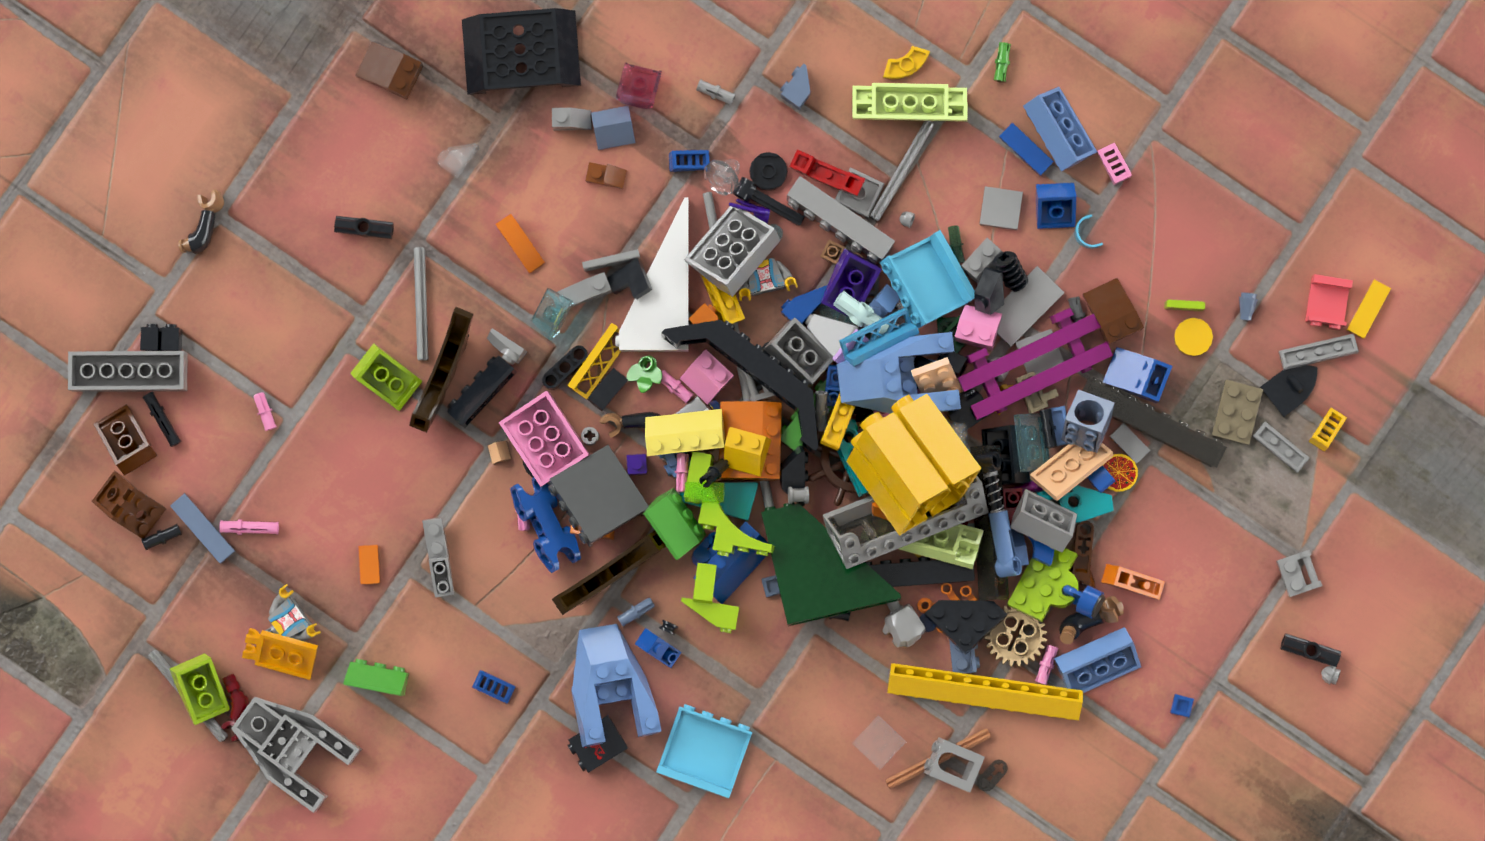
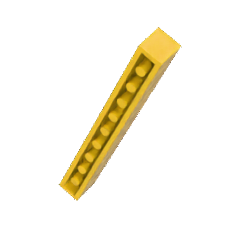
(985, 691)

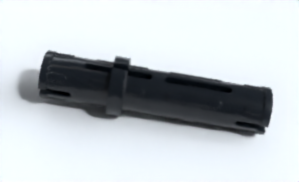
(161, 418)

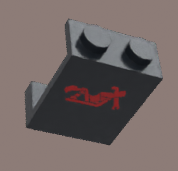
(596, 755)

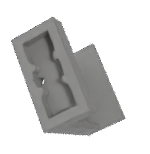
(943, 746)

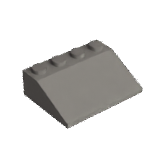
(733, 249)

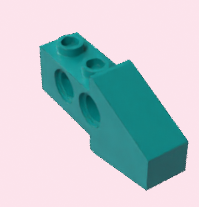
(1090, 502)

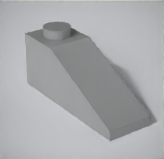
(587, 289)

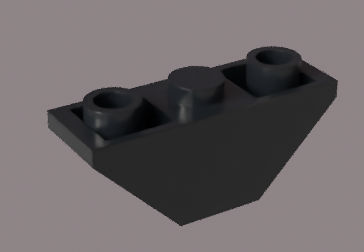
(793, 471)

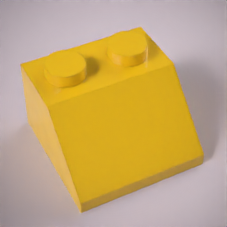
(746, 451)

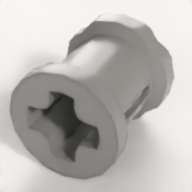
(585, 432)
(798, 495)

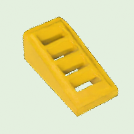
(1325, 442)

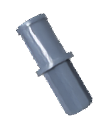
(636, 611)

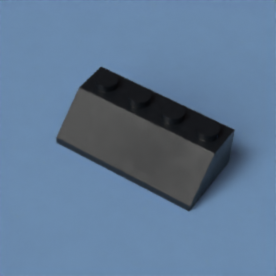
(481, 391)

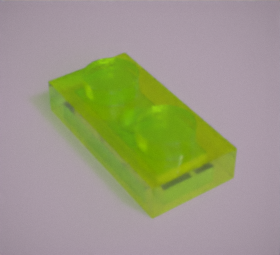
(697, 493)

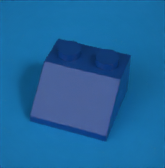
(1055, 205)

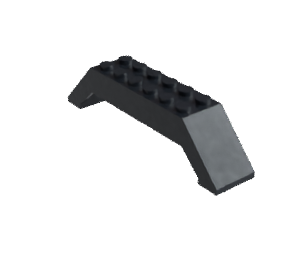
(757, 365)

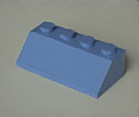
(1059, 128)
(1098, 661)

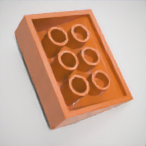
(761, 419)

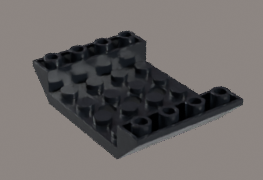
(549, 52)

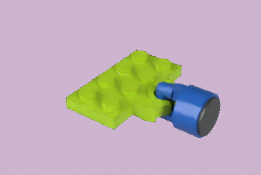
(1054, 586)

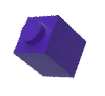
(637, 464)

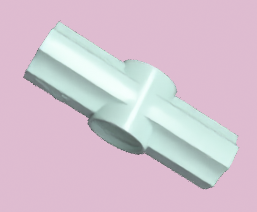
(858, 312)

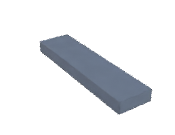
(202, 528)

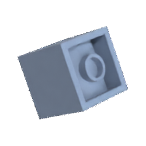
(1092, 409)

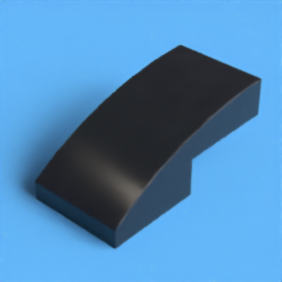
(607, 389)

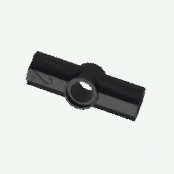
(376, 228)
(1322, 653)

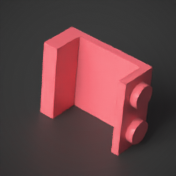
(1328, 301)

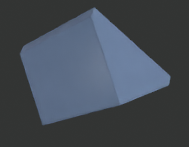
(613, 127)

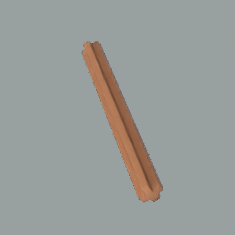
(919, 767)

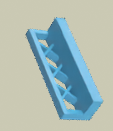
(877, 344)

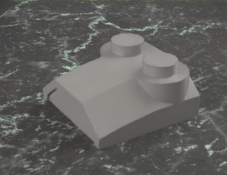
(511, 351)

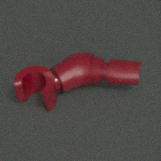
(238, 703)

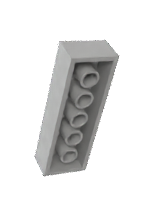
(839, 220)
(127, 371)

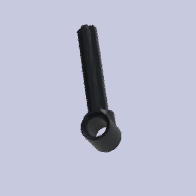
(747, 191)

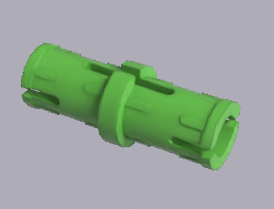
(1002, 62)

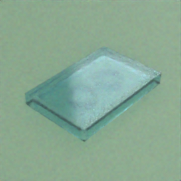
(1030, 442)

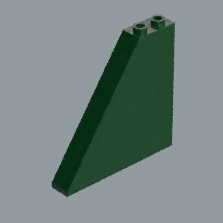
(812, 573)

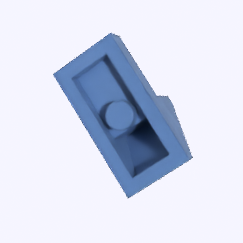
(884, 301)

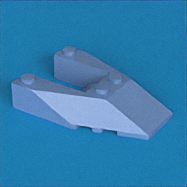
(888, 375)
(605, 675)

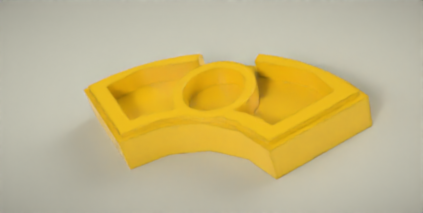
(906, 65)

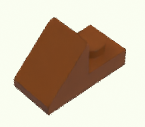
(606, 175)

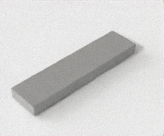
(1318, 351)

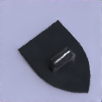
(1290, 387)

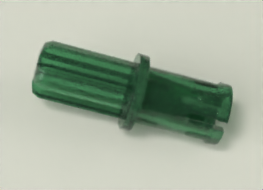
(955, 242)

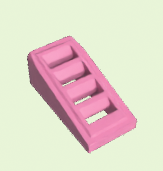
(1115, 179)

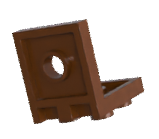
(123, 502)

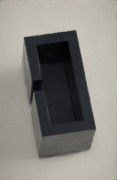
(161, 339)

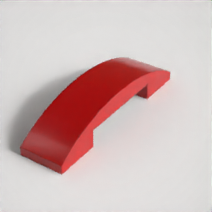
(826, 173)

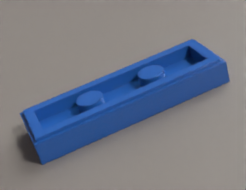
(1026, 149)

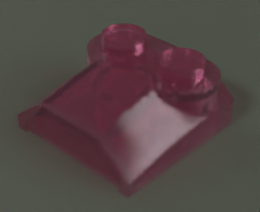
(638, 86)

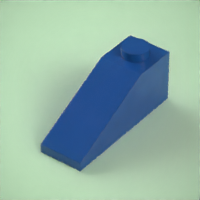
(803, 305)

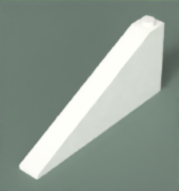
(667, 301)

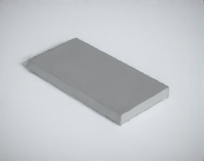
(1026, 306)

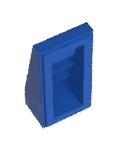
(689, 153)
(479, 678)

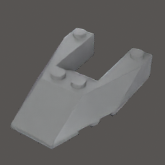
(282, 740)

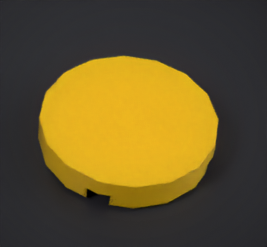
(1193, 337)

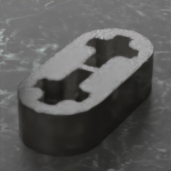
(996, 778)

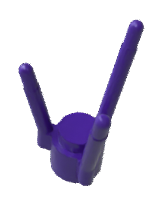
(758, 211)

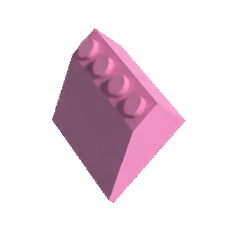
(544, 438)

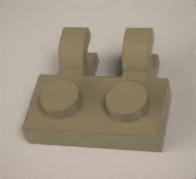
(1036, 400)

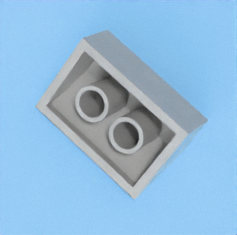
(1044, 521)

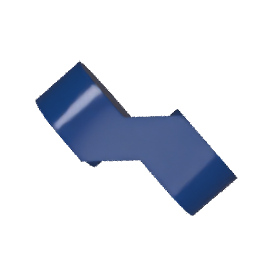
(701, 554)

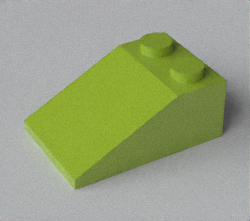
(386, 377)
(718, 614)
(200, 688)

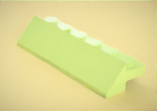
(909, 102)
(954, 545)

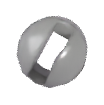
(907, 219)

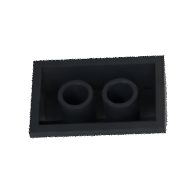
(1006, 438)

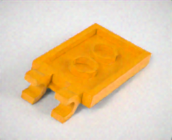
(280, 653)

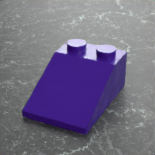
(852, 275)

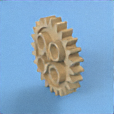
(1031, 642)

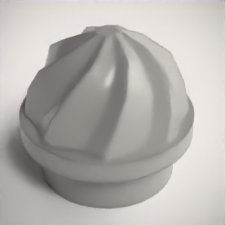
(1330, 674)

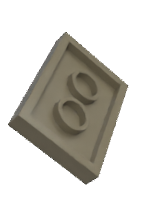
(1237, 412)

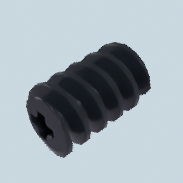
(1013, 273)

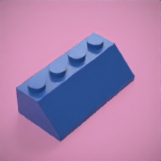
(736, 567)

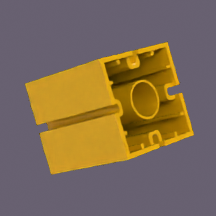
(912, 462)

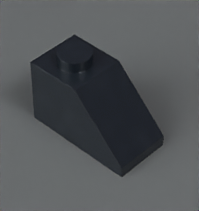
(989, 291)

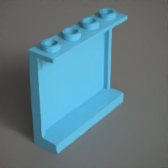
(928, 279)
(704, 751)

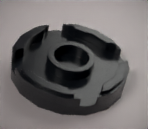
(768, 171)

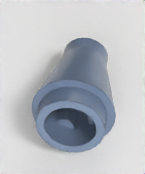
(1247, 305)

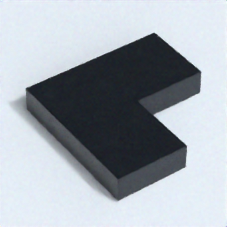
(630, 276)

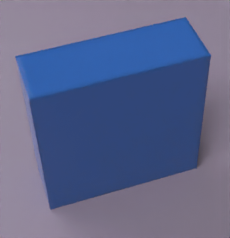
(1181, 705)

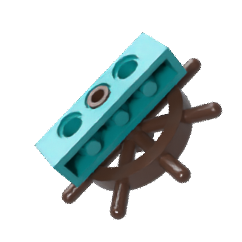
(843, 454)

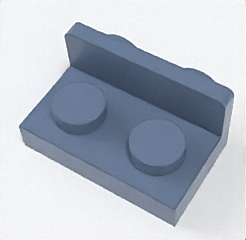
(963, 663)

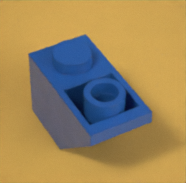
(658, 648)

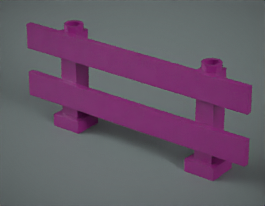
(1068, 334)

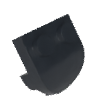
(965, 414)

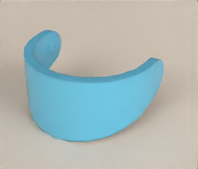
(1079, 240)

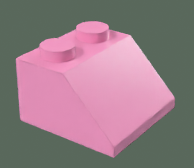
(977, 328)
(706, 377)

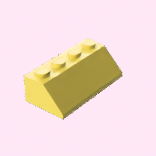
(684, 432)

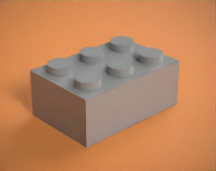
(799, 351)

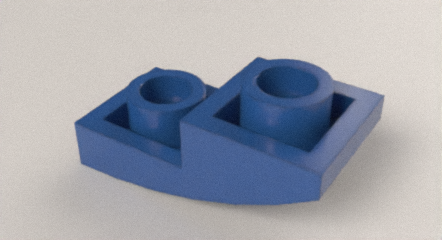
(832, 385)
(1101, 479)

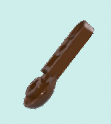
(1082, 564)

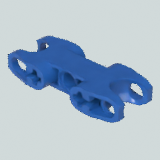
(546, 525)

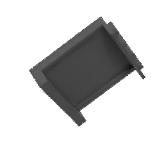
(597, 495)

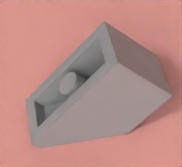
(571, 119)

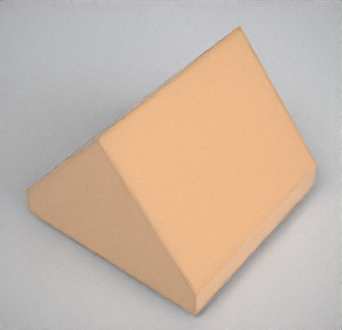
(499, 452)

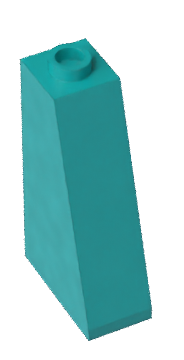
(737, 499)

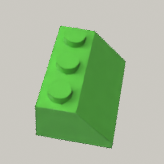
(674, 523)
(376, 677)

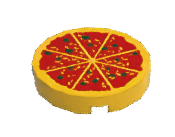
(1123, 470)

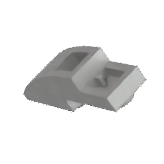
(438, 557)

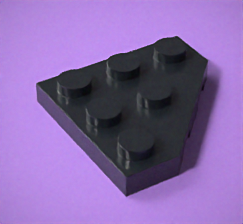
(965, 620)

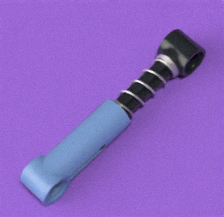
(1007, 562)

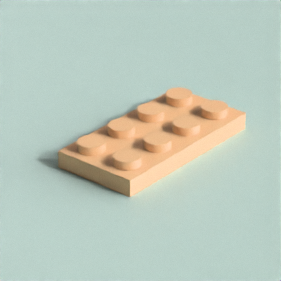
(1069, 469)

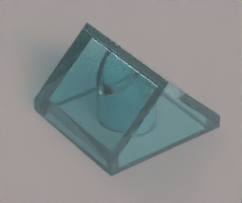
(551, 313)

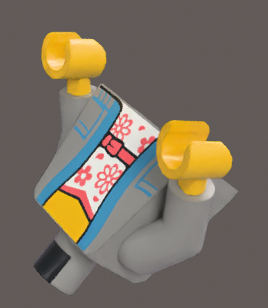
(768, 277)
(288, 618)

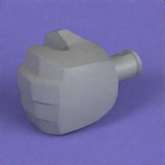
(903, 625)

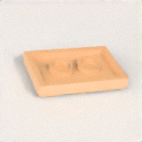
(936, 377)

